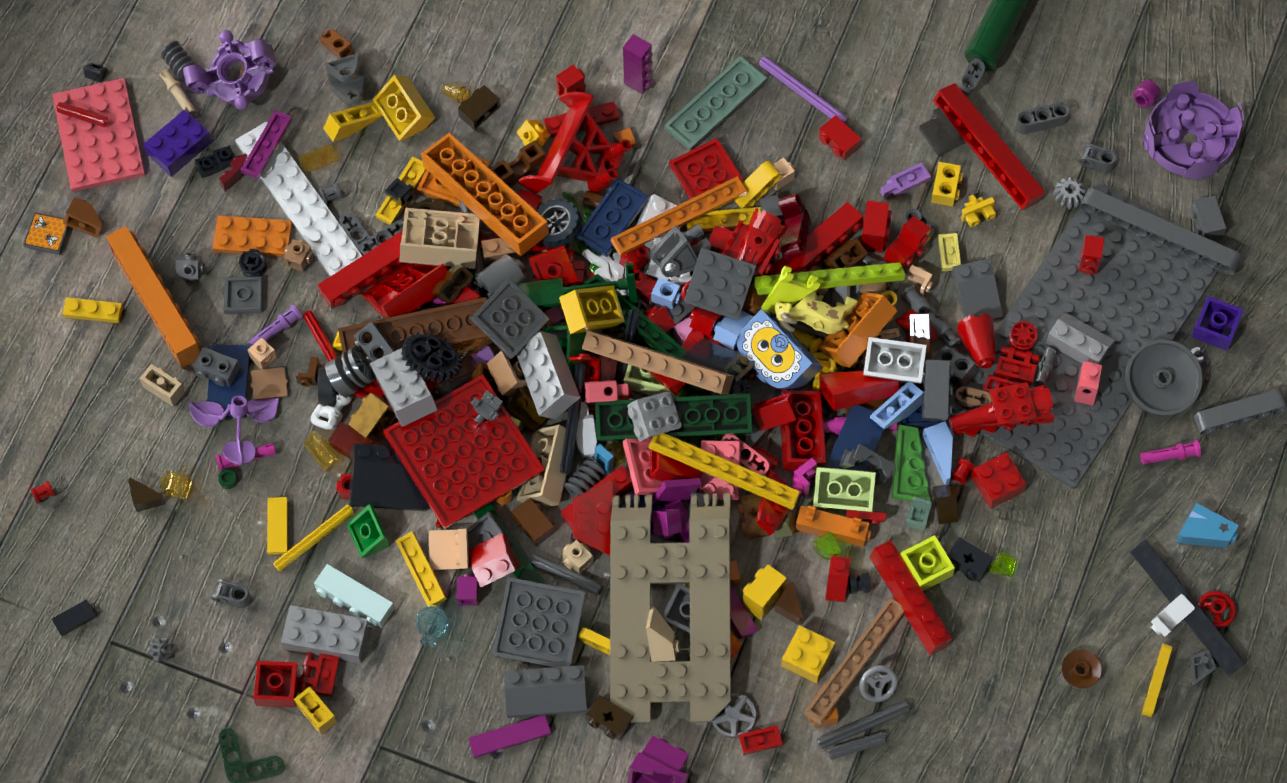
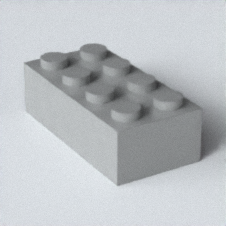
(547, 375)
(403, 388)
(325, 633)

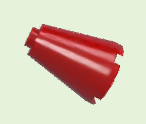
(979, 338)

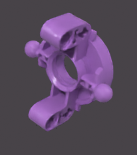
(258, 62)

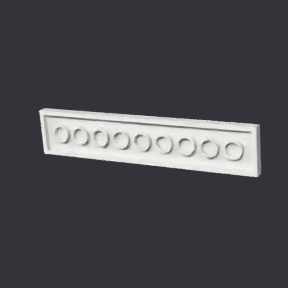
(303, 206)

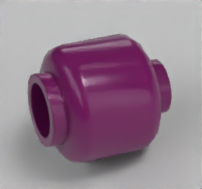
(1147, 93)

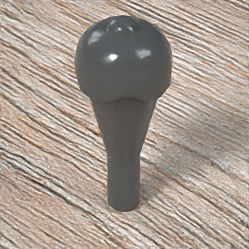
(443, 388)

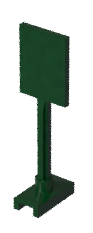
(547, 292)

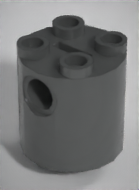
(498, 272)

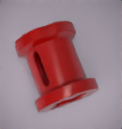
(962, 471)
(42, 492)

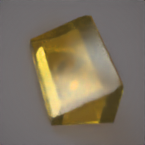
(317, 158)

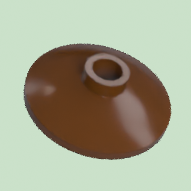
(1084, 660)

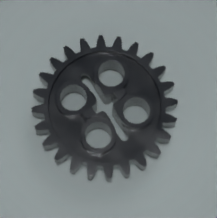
(432, 357)

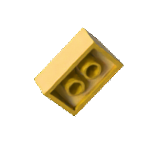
(403, 107)

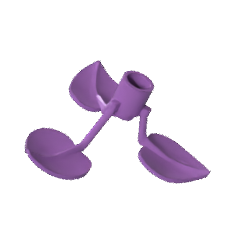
(209, 412)

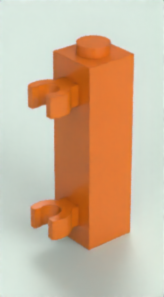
(842, 528)

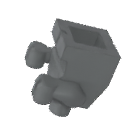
(487, 407)

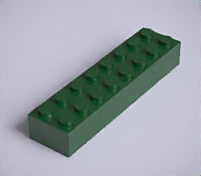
(698, 417)

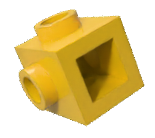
(533, 130)

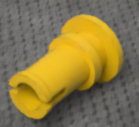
(808, 341)

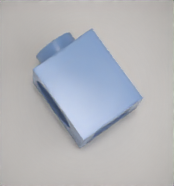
(663, 286)

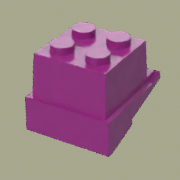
(659, 763)

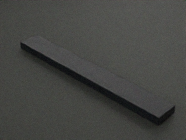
(1197, 619)

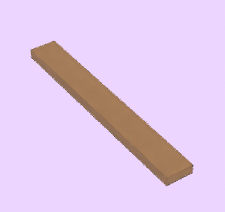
(854, 661)

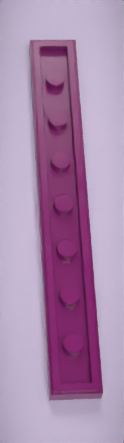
(739, 617)

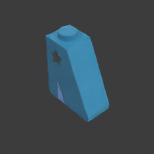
(1207, 529)

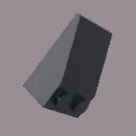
(719, 359)

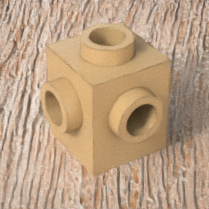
(577, 556)

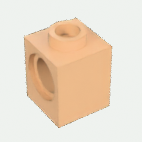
(262, 354)

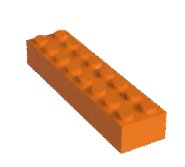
(485, 194)
(154, 296)

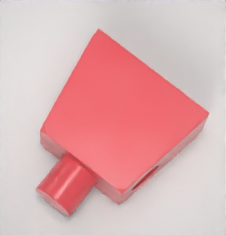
(1088, 379)
(595, 390)

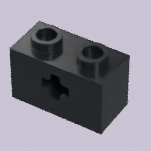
(964, 551)

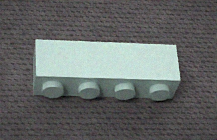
(353, 596)

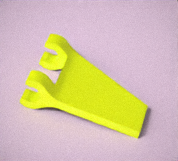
(789, 290)

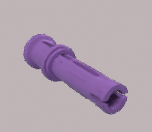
(282, 322)

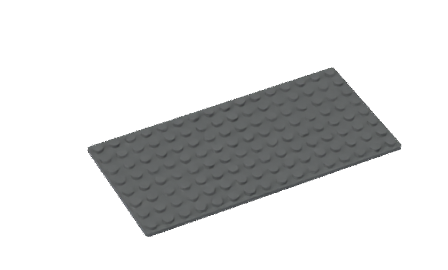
(1134, 298)

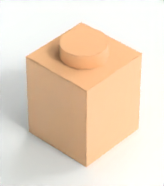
(787, 171)

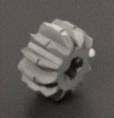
(1062, 195)

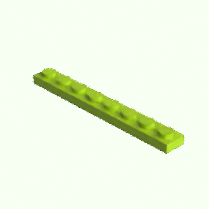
(838, 277)

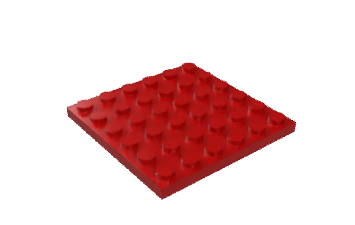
(460, 461)

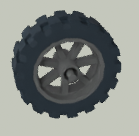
(567, 233)

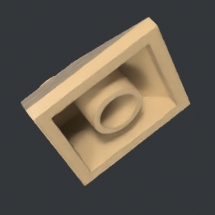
(661, 638)

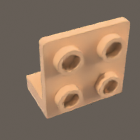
(449, 549)

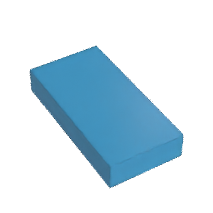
(604, 458)

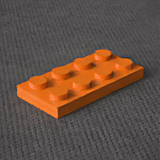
(245, 233)

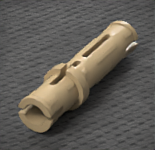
(175, 87)

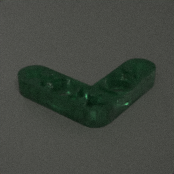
(238, 765)

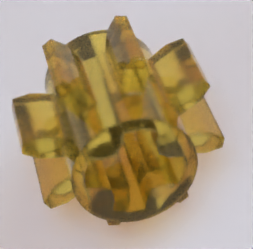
(617, 451)

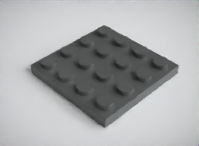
(538, 623)

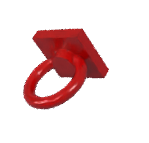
(554, 265)

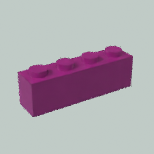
(638, 64)

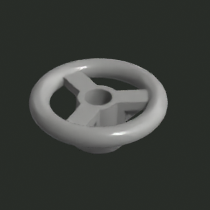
(872, 676)

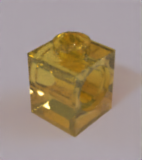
(175, 484)

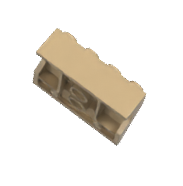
(439, 238)

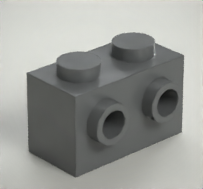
(216, 367)

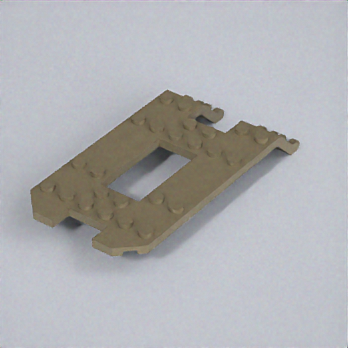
(637, 565)

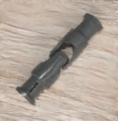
(940, 326)

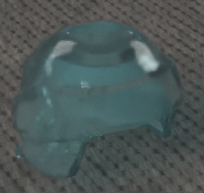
(431, 624)

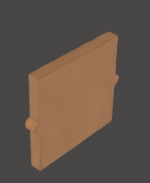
(269, 383)

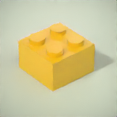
(763, 591)
(808, 654)

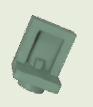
(918, 513)

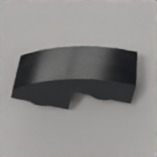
(216, 162)

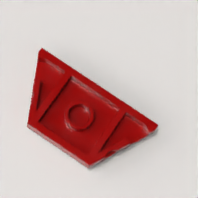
(593, 517)

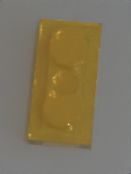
(321, 450)

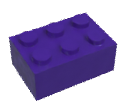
(177, 143)

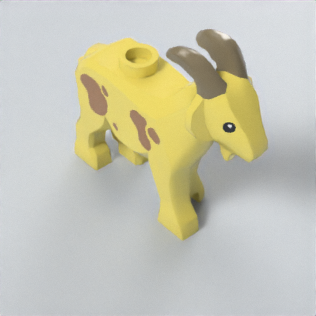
(815, 313)

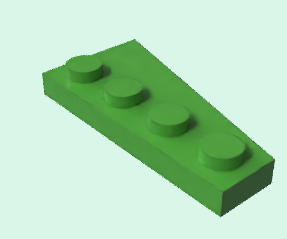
(909, 467)

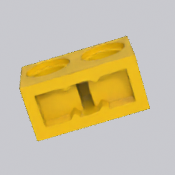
(947, 184)
(315, 710)

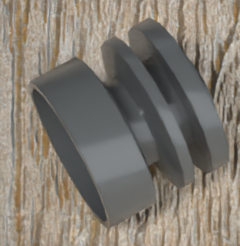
(349, 372)

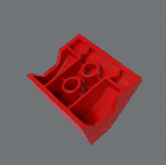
(405, 289)

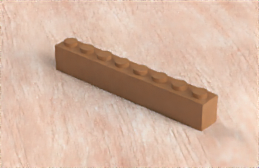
(658, 362)

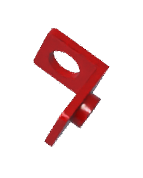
(589, 362)

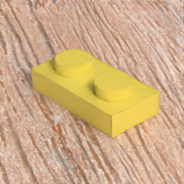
(949, 251)

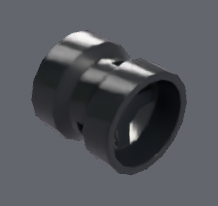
(859, 583)

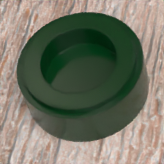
(227, 479)

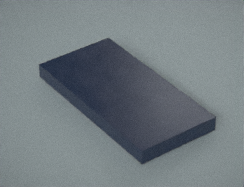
(612, 216)
(224, 394)
(856, 430)

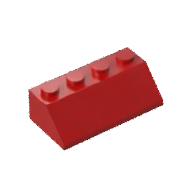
(805, 435)

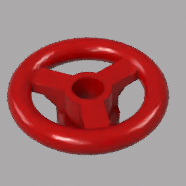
(1222, 604)

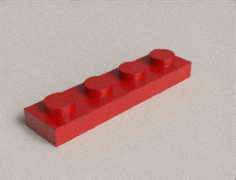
(601, 115)

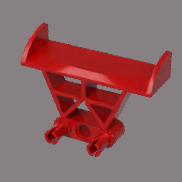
(596, 176)

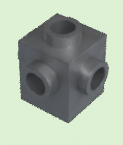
(189, 266)

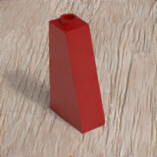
(855, 388)

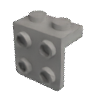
(653, 415)

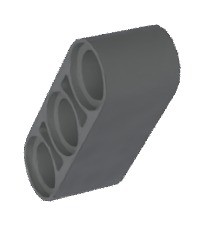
(1048, 112)

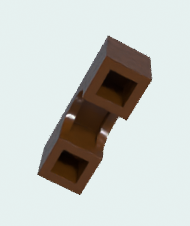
(528, 161)

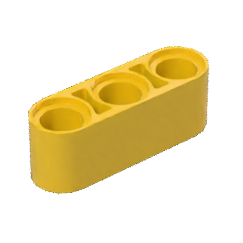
(758, 184)

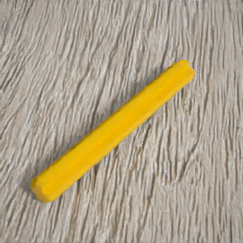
(314, 537)

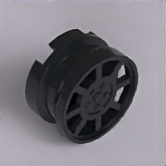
(252, 263)

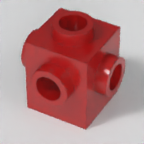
(638, 256)

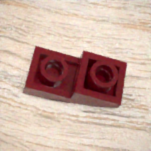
(231, 177)

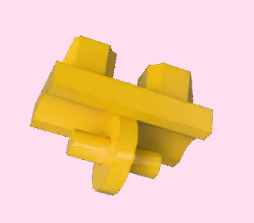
(977, 207)

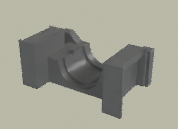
(880, 465)

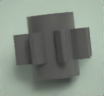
(161, 649)

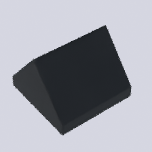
(95, 72)

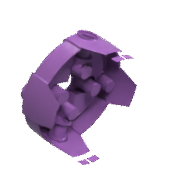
(1198, 113)

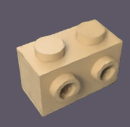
(162, 385)

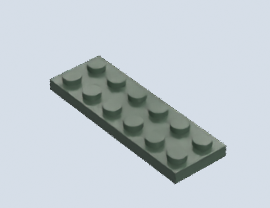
(715, 103)

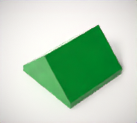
(367, 532)

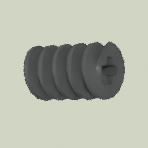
(176, 59)
(584, 477)

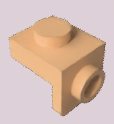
(921, 277)

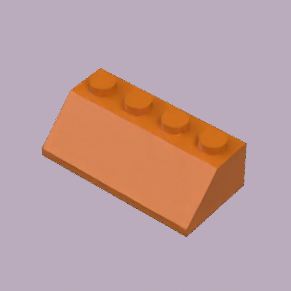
(865, 321)

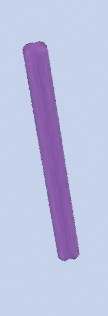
(801, 89)

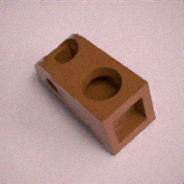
(336, 44)

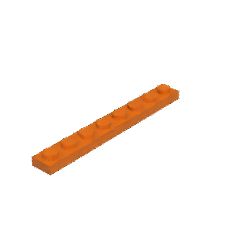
(678, 216)

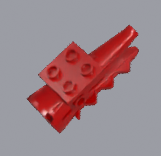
(762, 228)
(1009, 407)

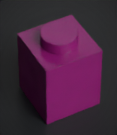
(666, 522)
(467, 590)

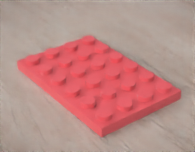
(95, 152)

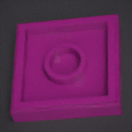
(676, 489)

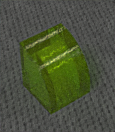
(826, 546)

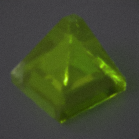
(1003, 565)

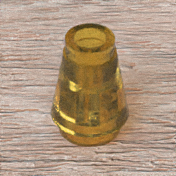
(456, 92)

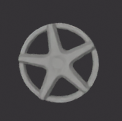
(734, 715)

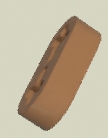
(972, 398)

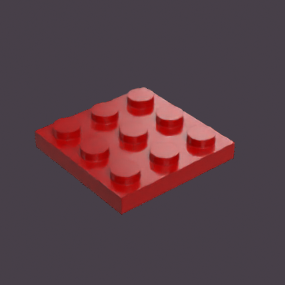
(703, 168)

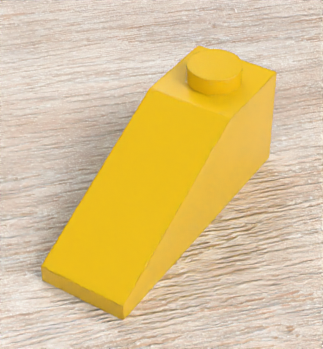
(351, 120)

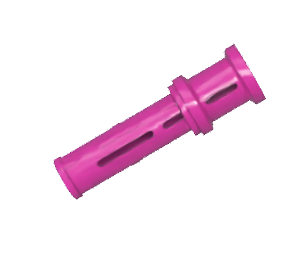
(1180, 451)
(260, 452)

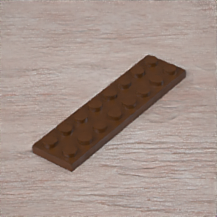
(447, 321)

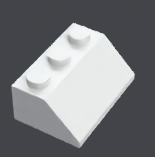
(895, 360)

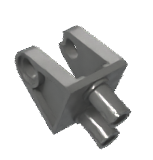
(347, 78)
(678, 250)

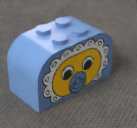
(776, 353)

